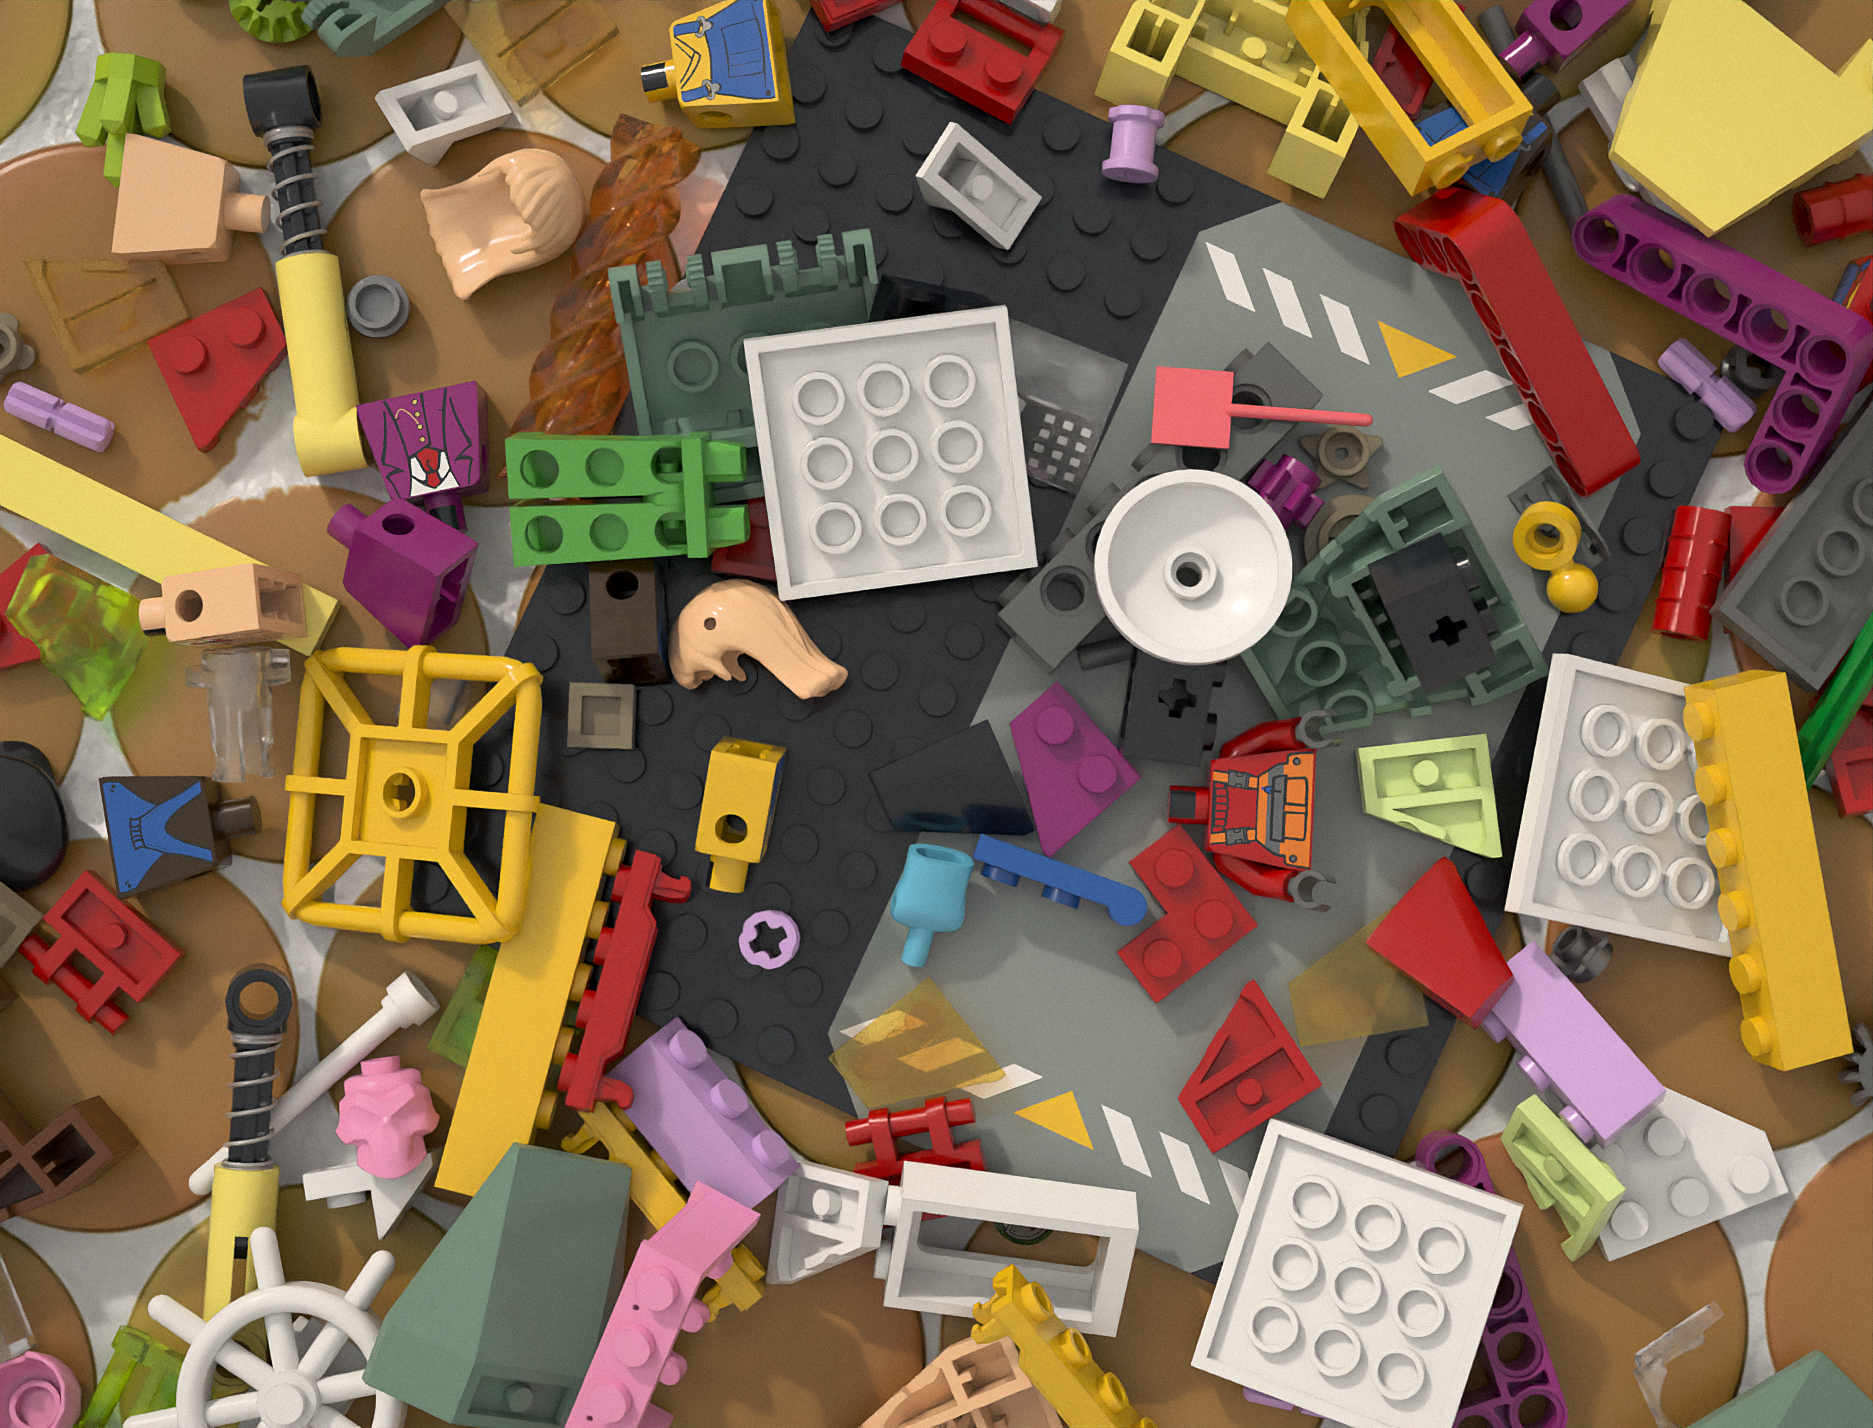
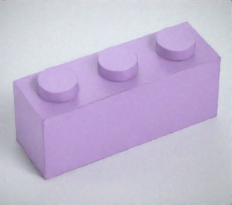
(1571, 1051)
(701, 1118)

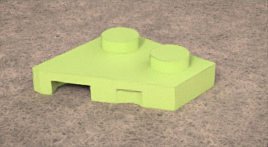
(1434, 790)
(1562, 1173)

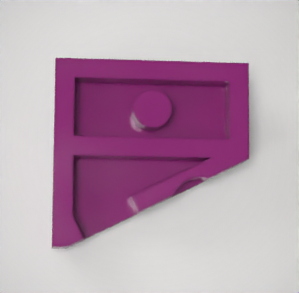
(1066, 767)

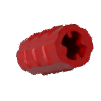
(1834, 210)
(1691, 573)

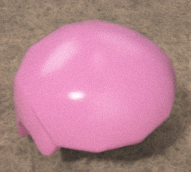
(38, 1393)

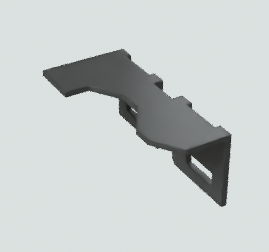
(1537, 493)

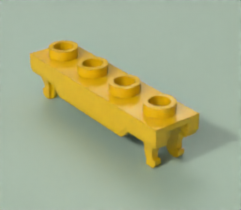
(662, 1196)
(1053, 1356)

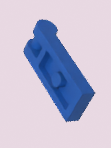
(1062, 881)

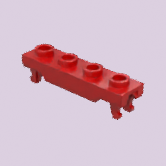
(625, 961)

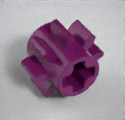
(1287, 490)

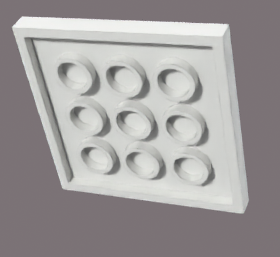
(891, 452)
(1615, 812)
(1356, 1283)

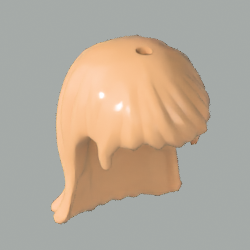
(505, 218)
(752, 620)

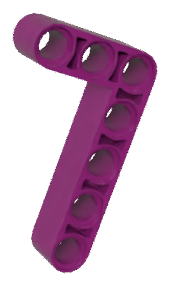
(1744, 321)
(1510, 1312)

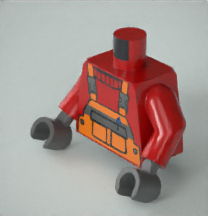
(1261, 808)

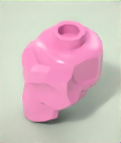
(387, 1117)

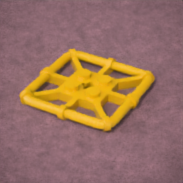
(436, 820)

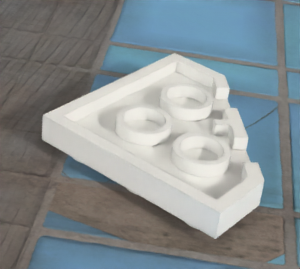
(1681, 1172)

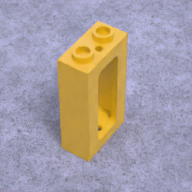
(1454, 59)

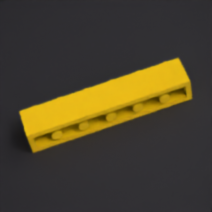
(1767, 869)
(532, 995)

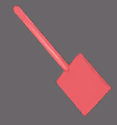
(1197, 409)

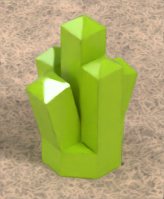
(123, 100)

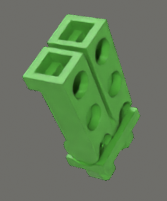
(667, 470)

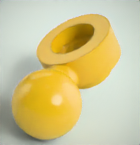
(1570, 585)

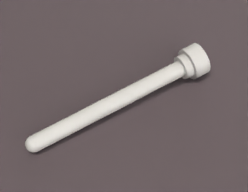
(406, 1003)

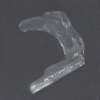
(1675, 1342)

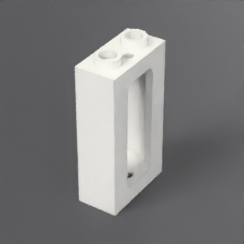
(955, 1280)

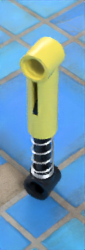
(327, 428)
(245, 1182)

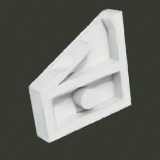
(823, 1221)

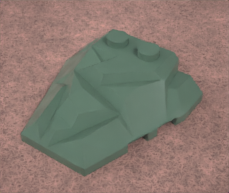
(1338, 641)

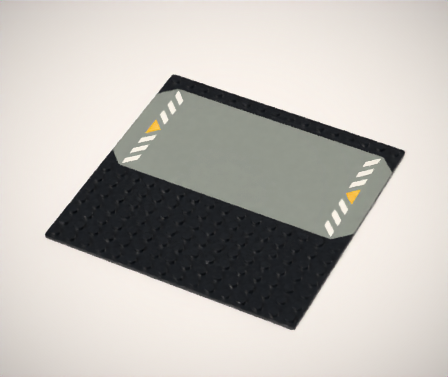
(1152, 279)

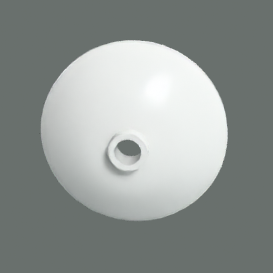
(1203, 525)

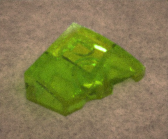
(82, 628)

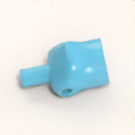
(930, 897)

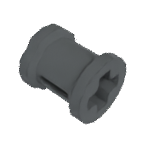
(1749, 379)

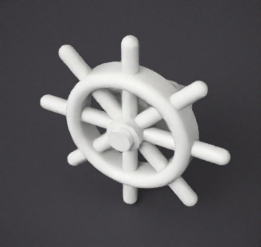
(313, 1360)

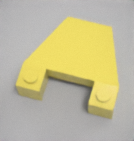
(1245, 56)
(1734, 111)

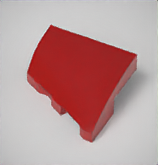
(1444, 945)

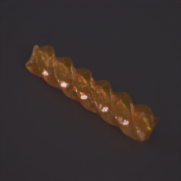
(630, 212)

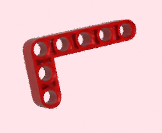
(1521, 311)

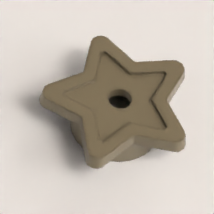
(1352, 468)

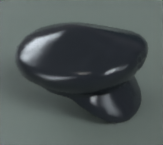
(31, 818)

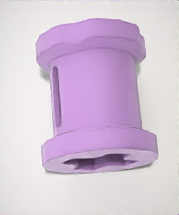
(1133, 144)
(752, 931)

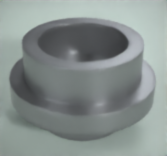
(378, 307)

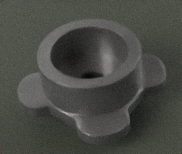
(1581, 952)

